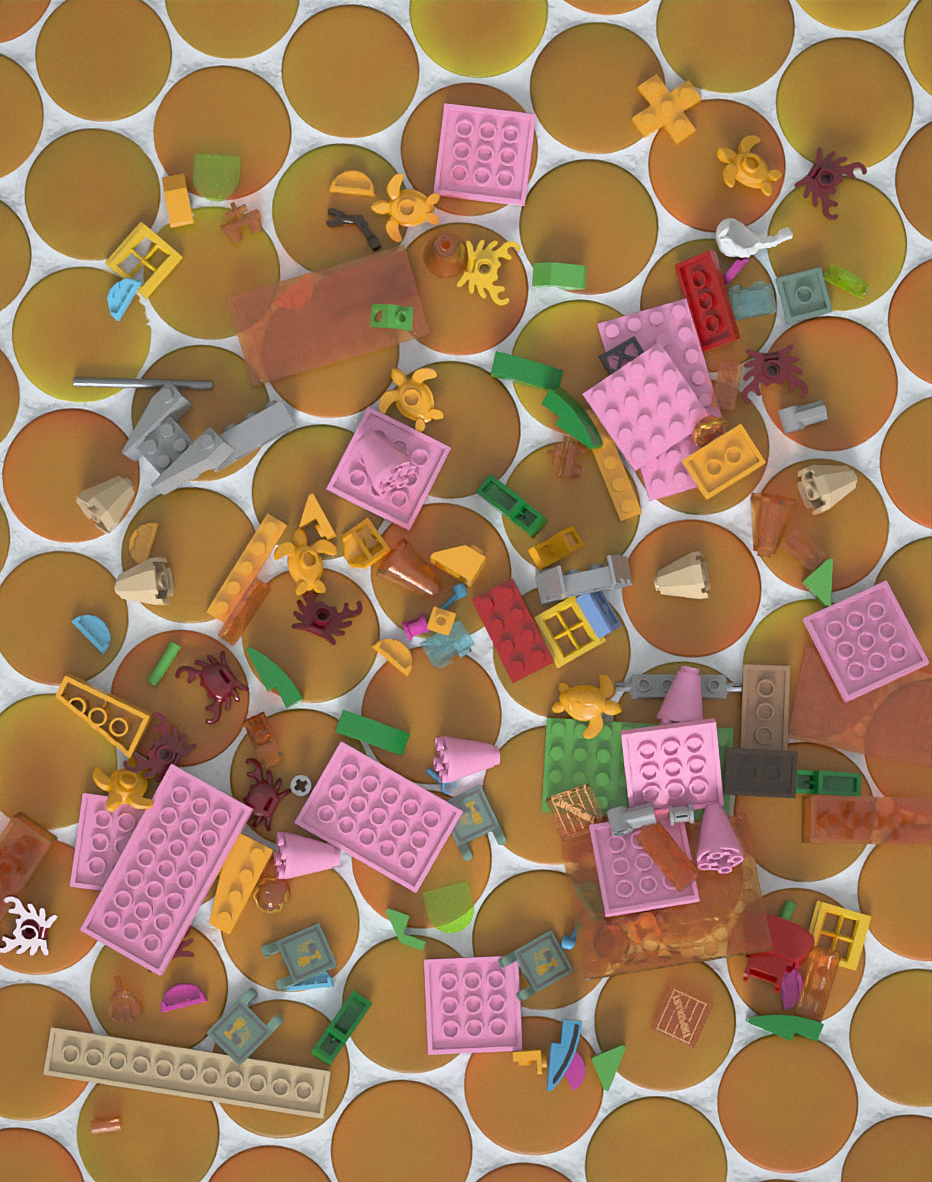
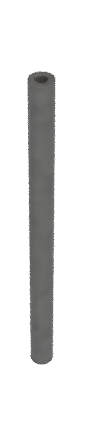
(141, 383)

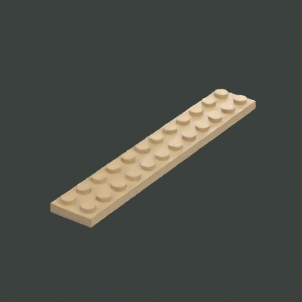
(186, 1072)

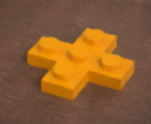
(666, 109)

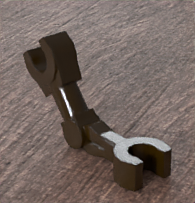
(356, 220)

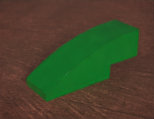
(525, 372)
(572, 417)
(511, 506)
(274, 678)
(372, 732)
(828, 783)
(787, 1025)
(341, 1028)

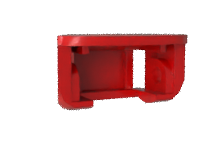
(790, 948)

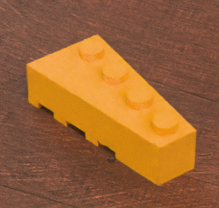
(111, 716)
(238, 881)

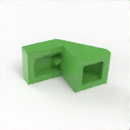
(559, 275)
(399, 923)

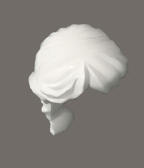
(738, 241)

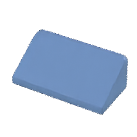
(598, 613)

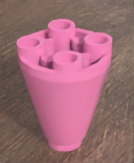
(383, 462)
(683, 699)
(463, 757)
(717, 842)
(303, 855)

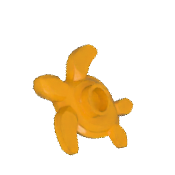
(747, 166)
(405, 207)
(412, 397)
(304, 561)
(588, 703)
(124, 787)

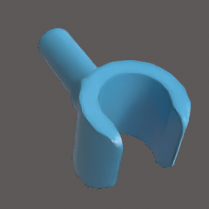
(460, 591)
(434, 775)
(569, 942)

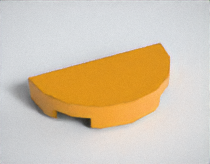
(353, 183)
(142, 542)
(396, 654)

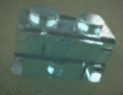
(752, 301)
(442, 648)

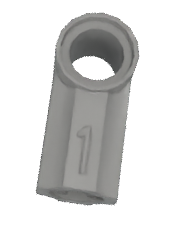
(796, 417)
(624, 819)

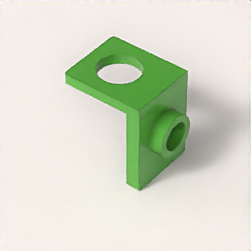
(392, 316)

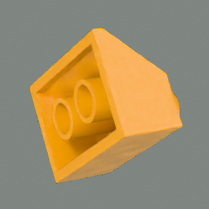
(460, 562)

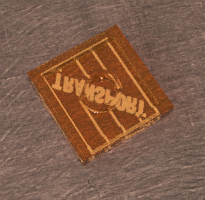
(575, 811)
(681, 1016)

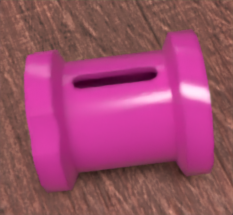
(415, 627)

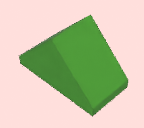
(820, 583)
(607, 1063)

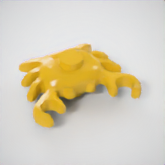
(483, 268)

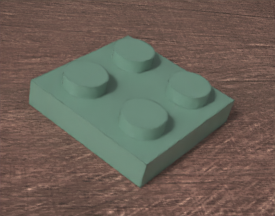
(803, 295)

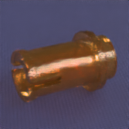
(105, 1125)

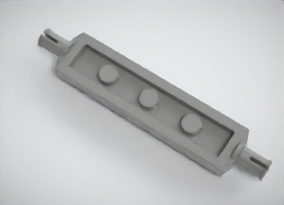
(657, 686)

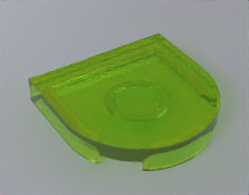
(216, 176)
(846, 280)
(449, 907)

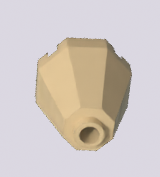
(825, 486)
(106, 502)
(685, 578)
(147, 582)

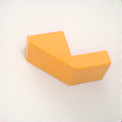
(177, 200)
(556, 548)

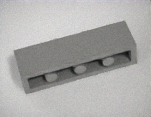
(256, 431)

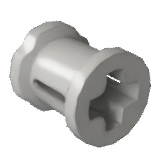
(294, 784)
(681, 814)

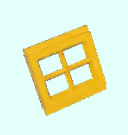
(129, 245)
(555, 650)
(858, 937)

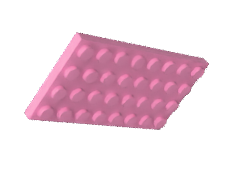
(676, 332)
(166, 870)

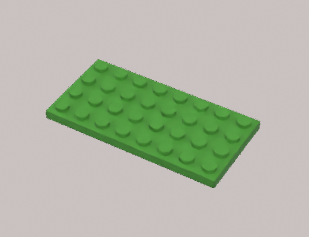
(576, 761)

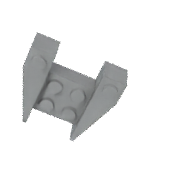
(169, 445)
(555, 587)

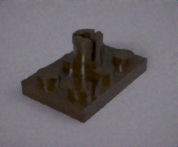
(760, 773)

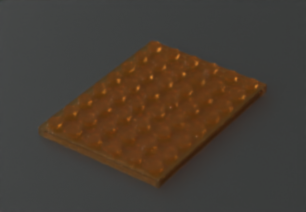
(723, 923)

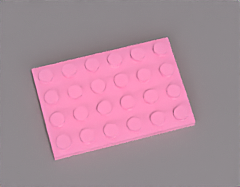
(378, 817)

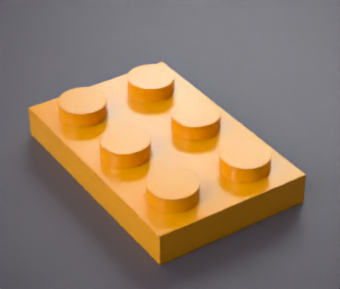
(723, 462)

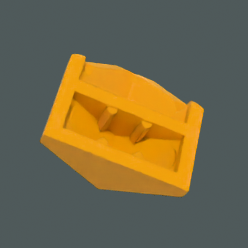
(363, 545)

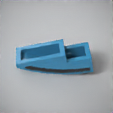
(562, 1052)

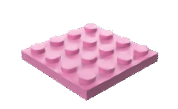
(484, 154)
(646, 406)
(397, 505)
(865, 641)
(673, 765)
(101, 840)
(630, 876)
(472, 1005)

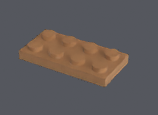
(765, 707)

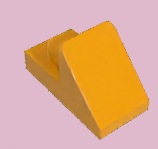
(314, 513)

